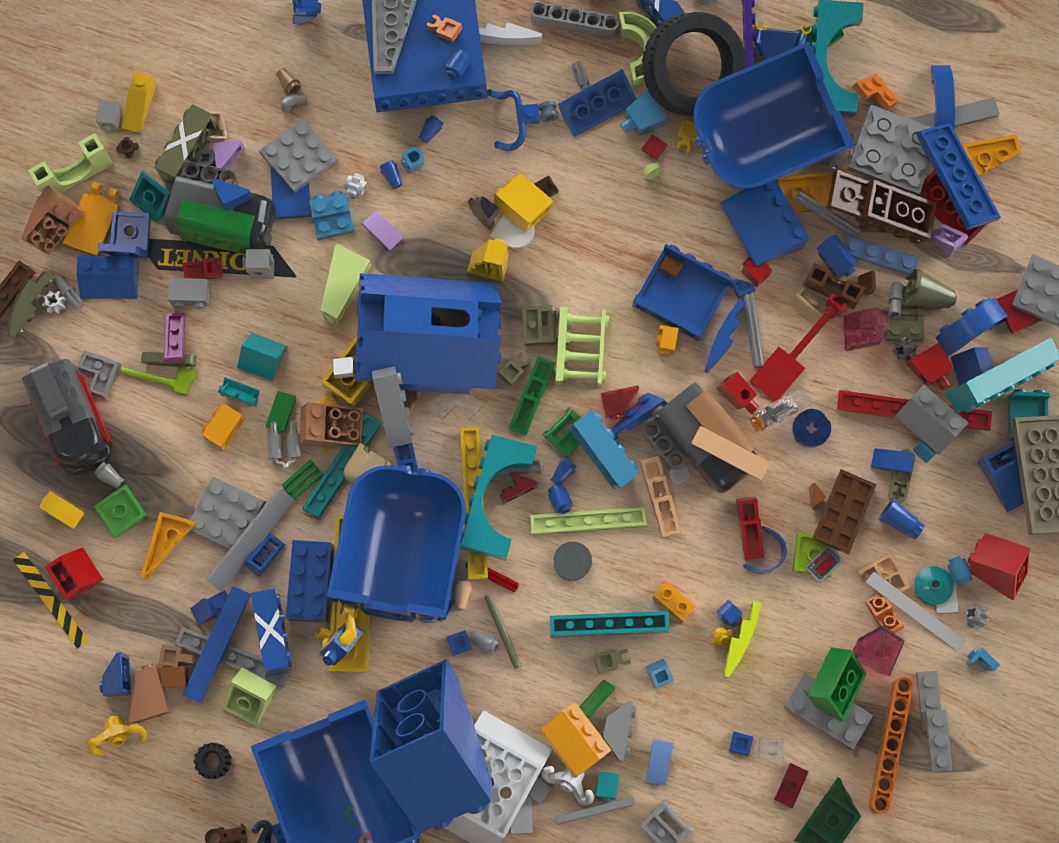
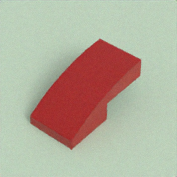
(205, 269)

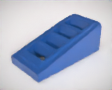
(259, 551)

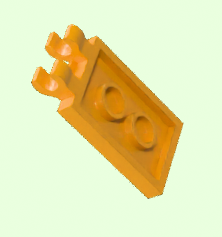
(95, 222)

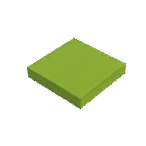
(805, 551)

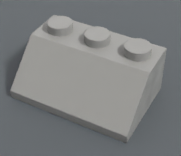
(931, 419)

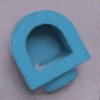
(412, 159)

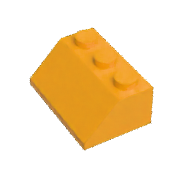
(575, 740)

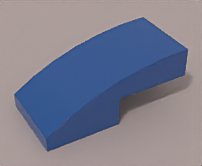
(892, 460)

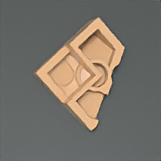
(888, 569)

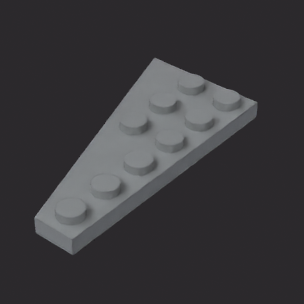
(389, 28)

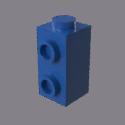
(837, 256)

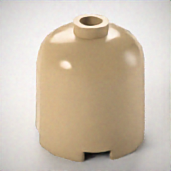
(362, 461)

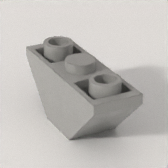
(618, 730)

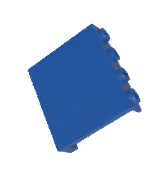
(688, 299)

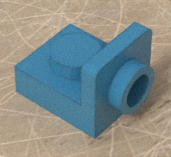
(986, 661)

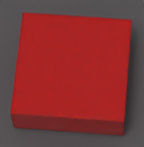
(654, 147)

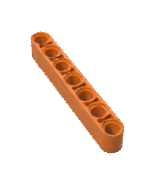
(884, 752)

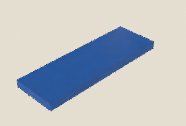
(958, 176)

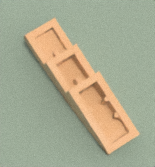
(660, 496)

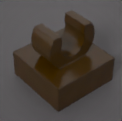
(547, 186)

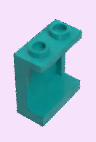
(1026, 405)

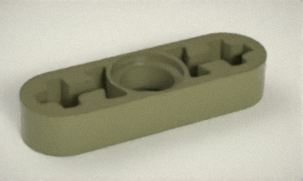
(157, 359)
(903, 491)

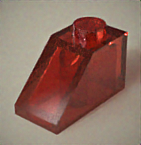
(618, 401)

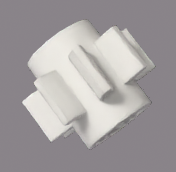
(355, 185)
(49, 298)

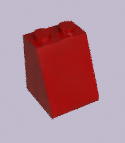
(1000, 564)

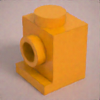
(667, 340)

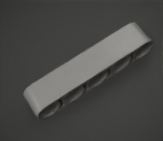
(581, 25)

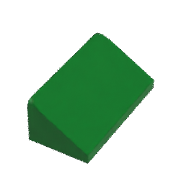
(596, 698)

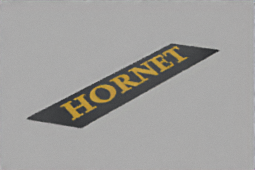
(173, 253)

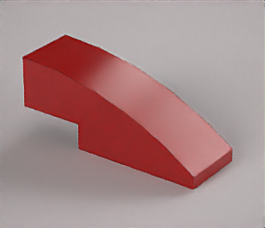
(750, 527)

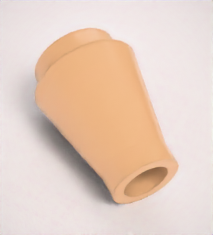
(461, 593)

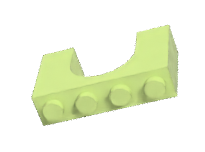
(89, 164)

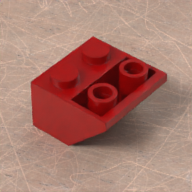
(74, 573)

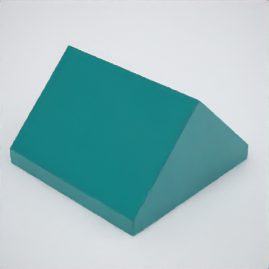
(150, 196)
(261, 356)

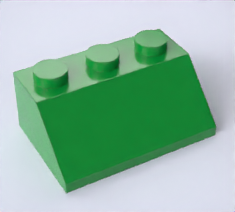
(837, 683)

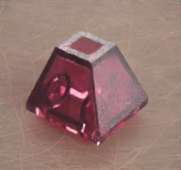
(865, 328)

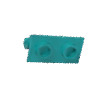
(239, 391)

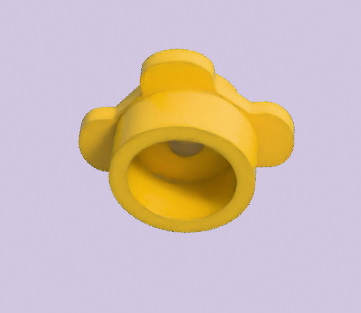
(721, 636)

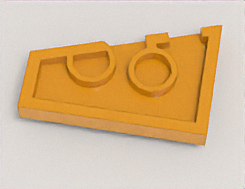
(992, 152)

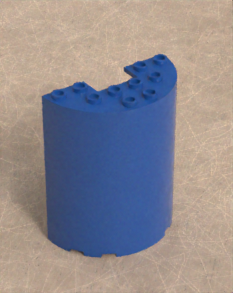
(325, 771)

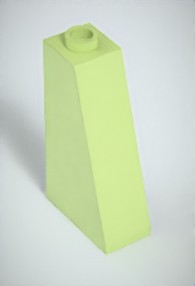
(342, 282)

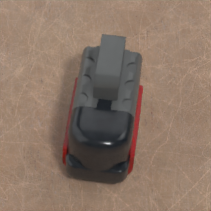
(68, 416)

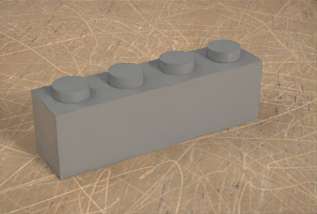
(391, 405)

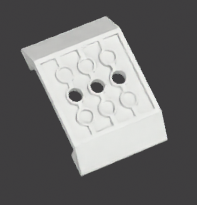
(512, 762)

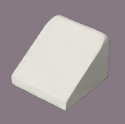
(343, 367)

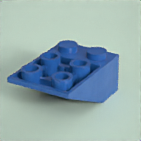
(1004, 476)

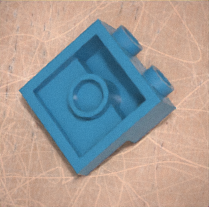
(331, 215)

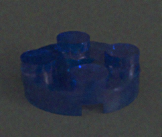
(803, 436)

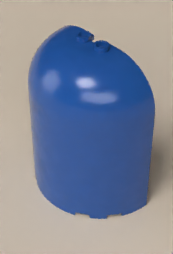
(769, 120)
(399, 544)

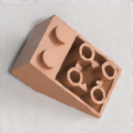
(50, 220)
(330, 425)

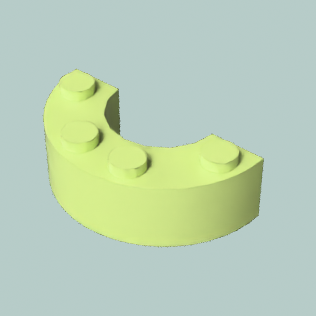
(638, 29)

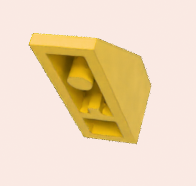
(138, 102)

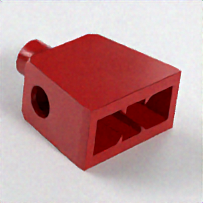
(932, 366)
(732, 389)

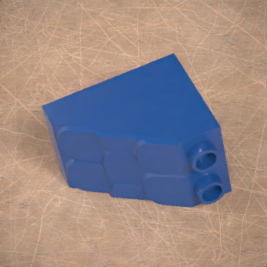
(429, 748)

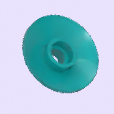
(925, 590)

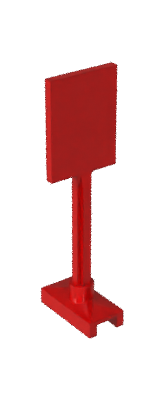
(782, 368)

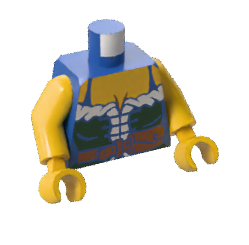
(342, 640)

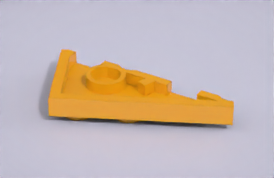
(166, 536)

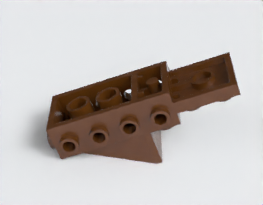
(882, 207)

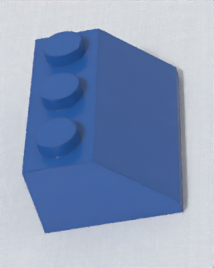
(107, 277)

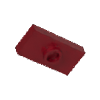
(791, 785)

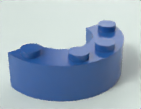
(973, 323)

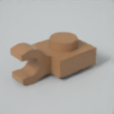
(173, 656)

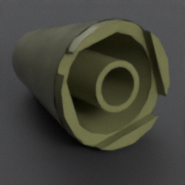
(927, 292)

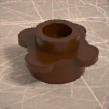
(121, 148)

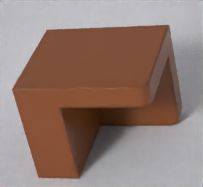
(174, 677)

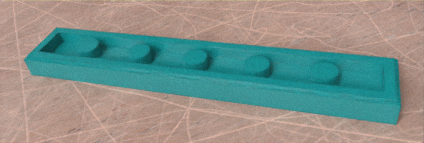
(334, 475)

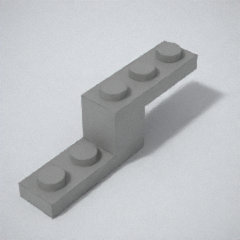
(934, 721)

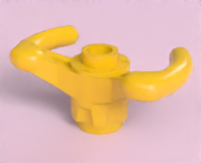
(115, 735)

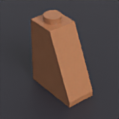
(148, 696)

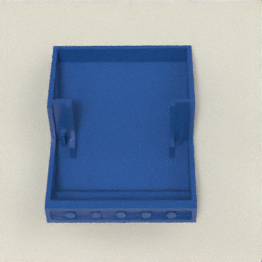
(420, 68)

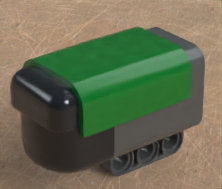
(200, 218)

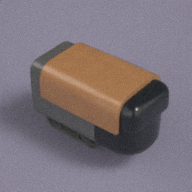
(678, 425)

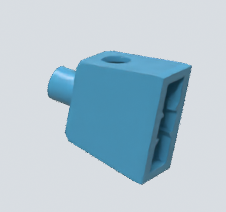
(643, 115)

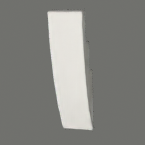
(510, 35)

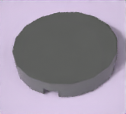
(572, 560)

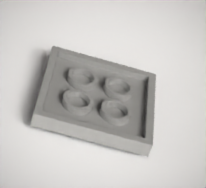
(298, 156)
(1039, 290)
(225, 513)

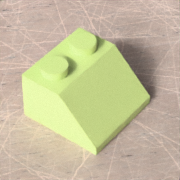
(248, 696)

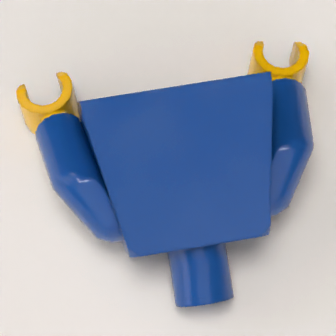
(774, 42)

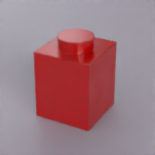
(756, 274)

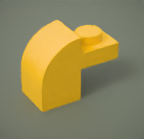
(61, 509)

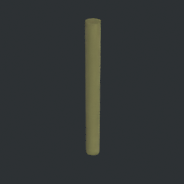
(502, 631)

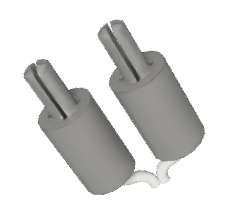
(275, 444)

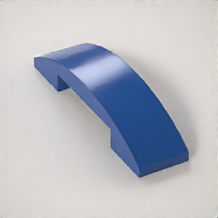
(944, 95)

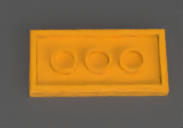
(813, 185)

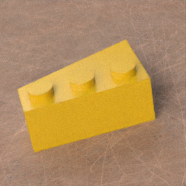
(490, 260)

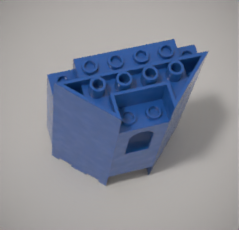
(399, 333)

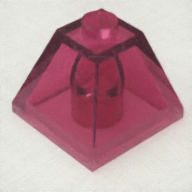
(879, 650)

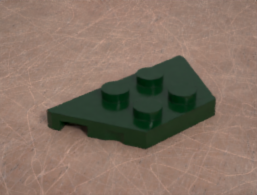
(831, 818)

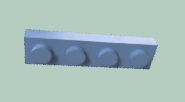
(881, 255)

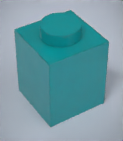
(607, 786)

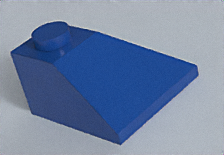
(116, 677)

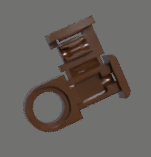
(229, 835)

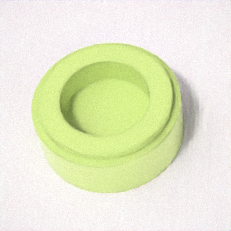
(652, 171)

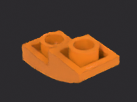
(883, 613)

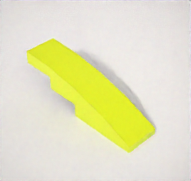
(738, 645)

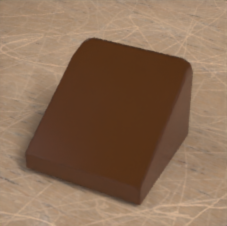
(671, 267)
(869, 281)

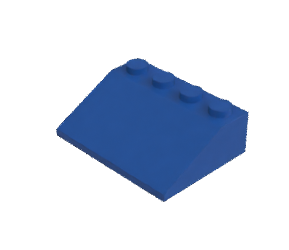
(765, 222)

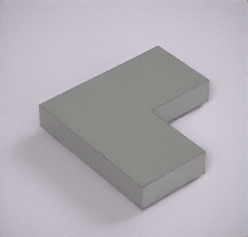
(103, 370)

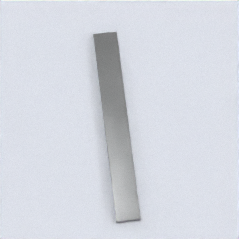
(964, 115)

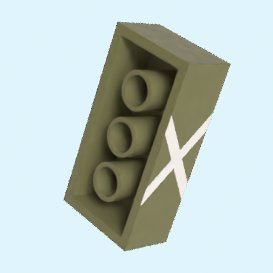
(186, 142)

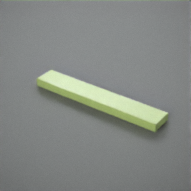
(588, 520)

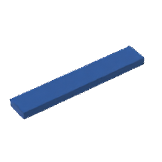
(216, 644)

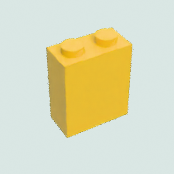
(523, 202)

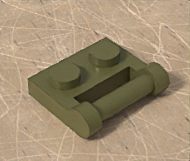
(533, 325)
(908, 329)

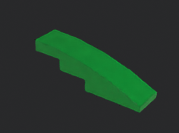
(532, 395)

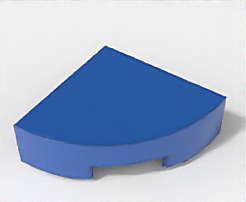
(742, 287)

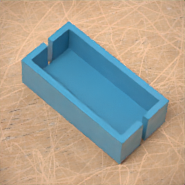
(603, 450)

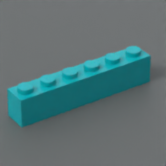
(609, 624)

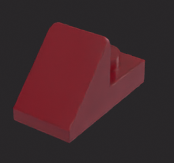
(523, 486)

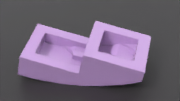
(382, 230)

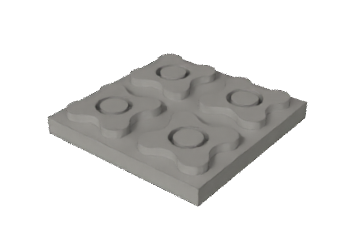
(891, 151)

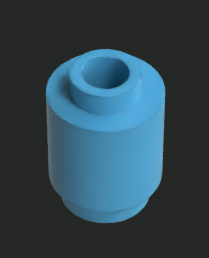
(960, 570)

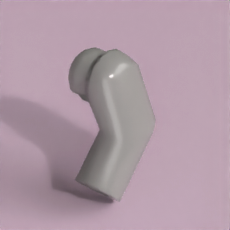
(292, 99)

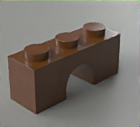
(823, 282)

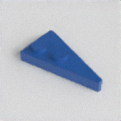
(638, 413)

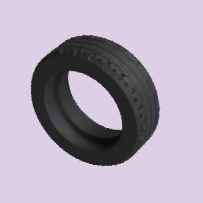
(658, 45)

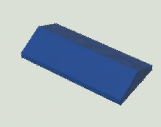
(597, 103)

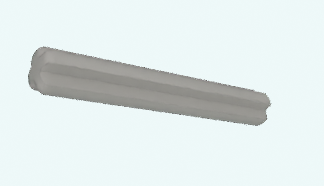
(827, 214)
(753, 330)

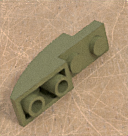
(22, 309)

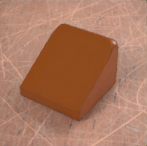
(816, 495)

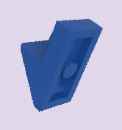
(209, 608)

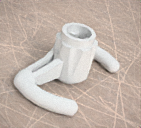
(568, 783)

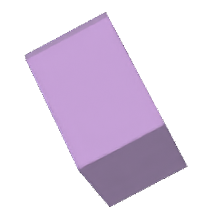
(227, 153)
(948, 239)

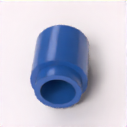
(457, 64)
(560, 499)

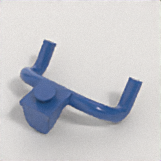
(525, 115)

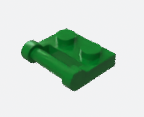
(566, 442)

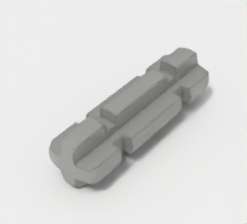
(580, 75)

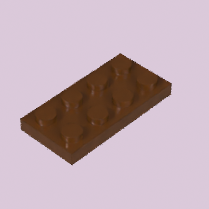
(844, 511)

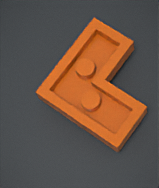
(874, 87)

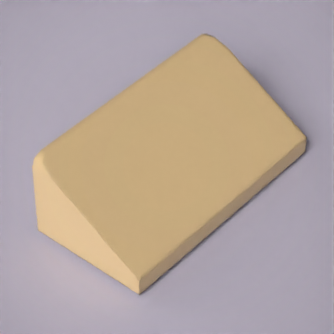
(808, 305)

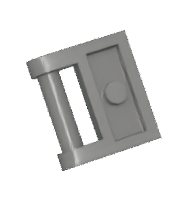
(660, 831)

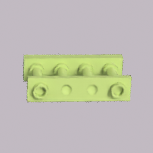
(564, 355)

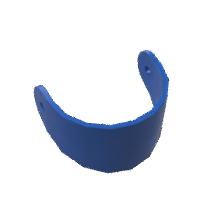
(783, 556)

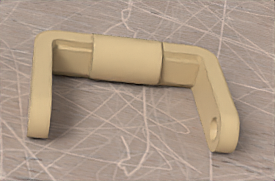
(222, 127)

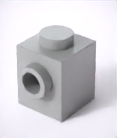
(109, 116)

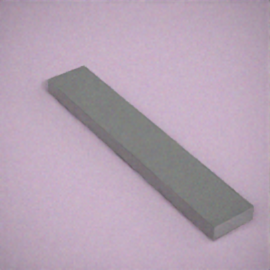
(250, 539)
(232, 657)

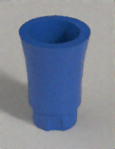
(901, 519)

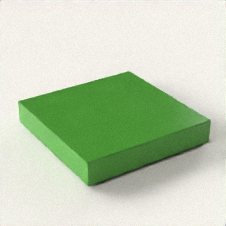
(120, 511)

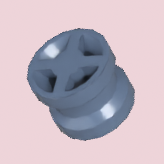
(548, 111)

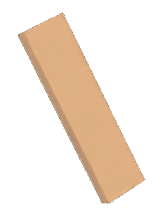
(730, 453)

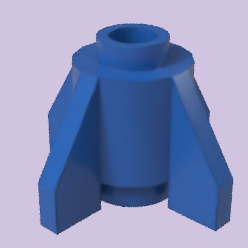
(305, 10)

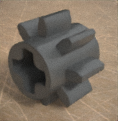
(905, 348)

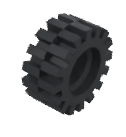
(203, 752)

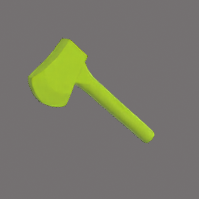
(181, 384)

